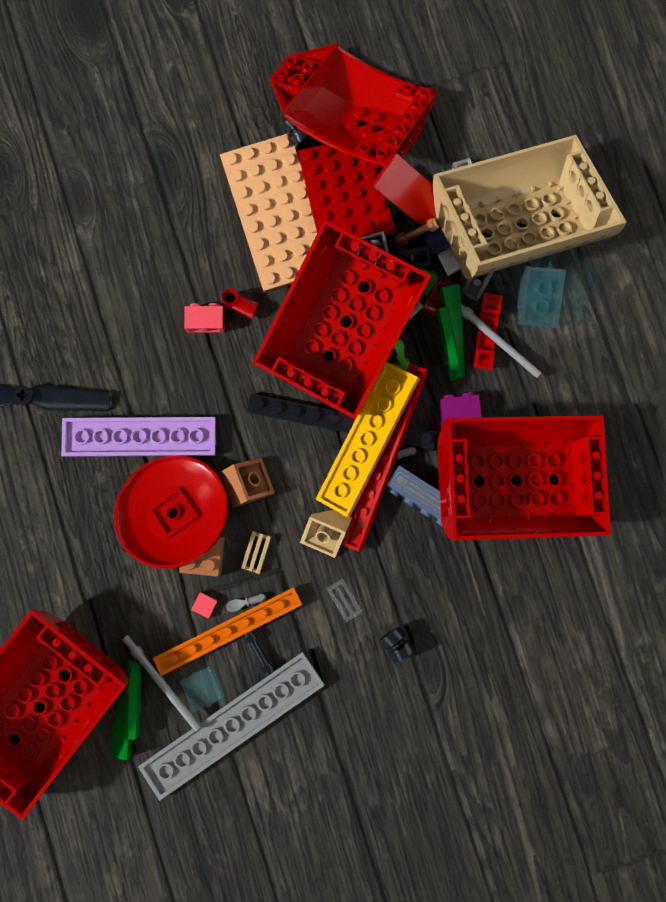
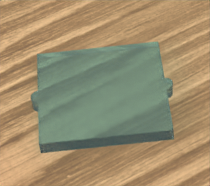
(201, 689)

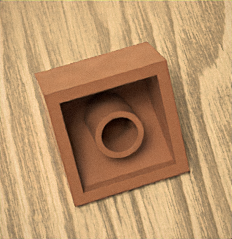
(247, 482)
(208, 564)

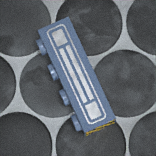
(415, 493)

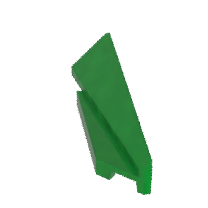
(451, 331)
(128, 713)

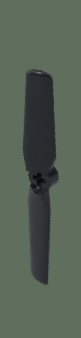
(57, 398)

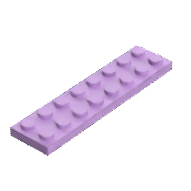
(138, 436)

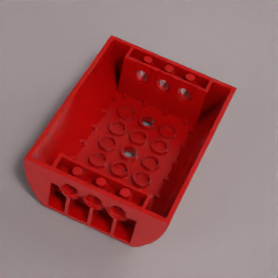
(313, 315)
(533, 451)
(32, 673)

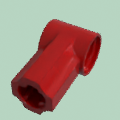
(241, 304)

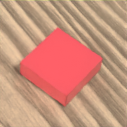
(204, 605)

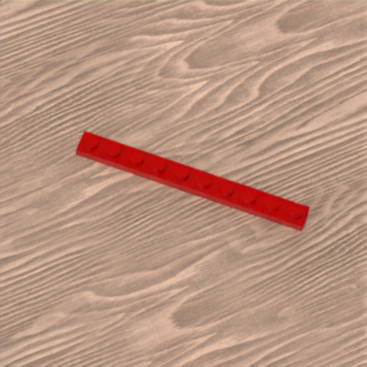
(374, 489)

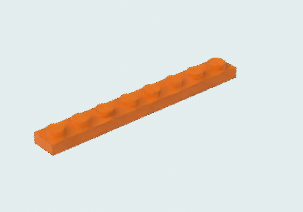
(227, 631)

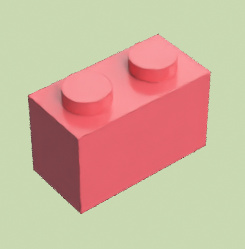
(204, 318)

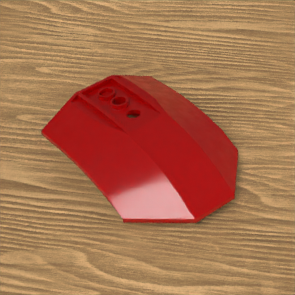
(333, 91)

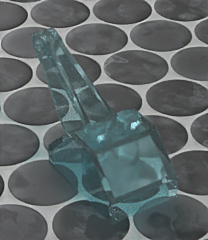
(541, 295)

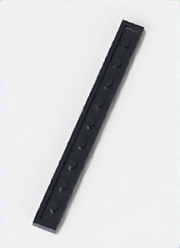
(327, 419)

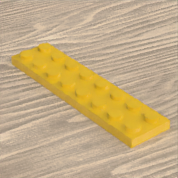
(367, 439)

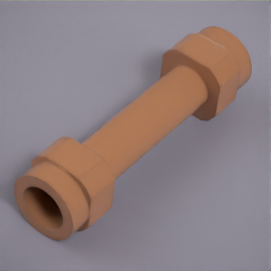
(432, 226)

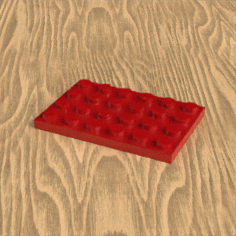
(343, 193)

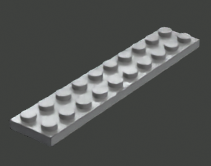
(231, 726)

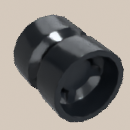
(298, 138)
(395, 637)

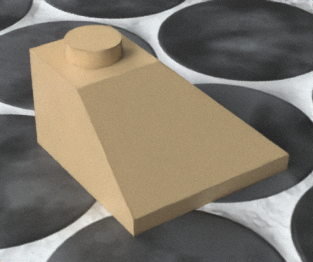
(326, 531)

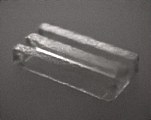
(352, 614)

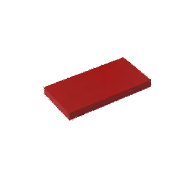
(406, 189)

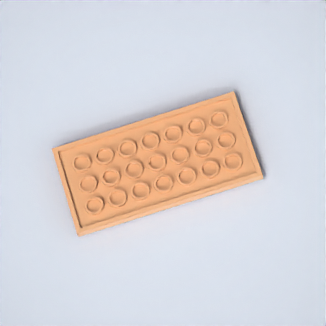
(272, 207)

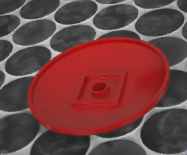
(151, 495)

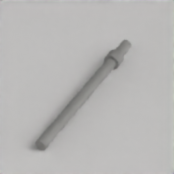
(467, 313)
(137, 653)

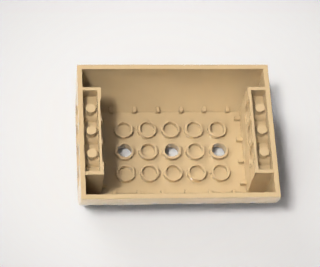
(523, 190)

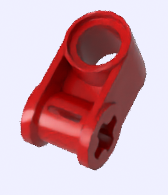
(434, 301)

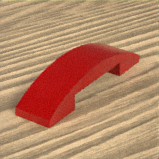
(484, 346)

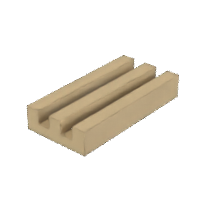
(248, 551)

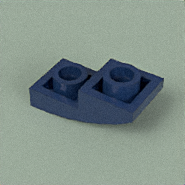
(436, 242)

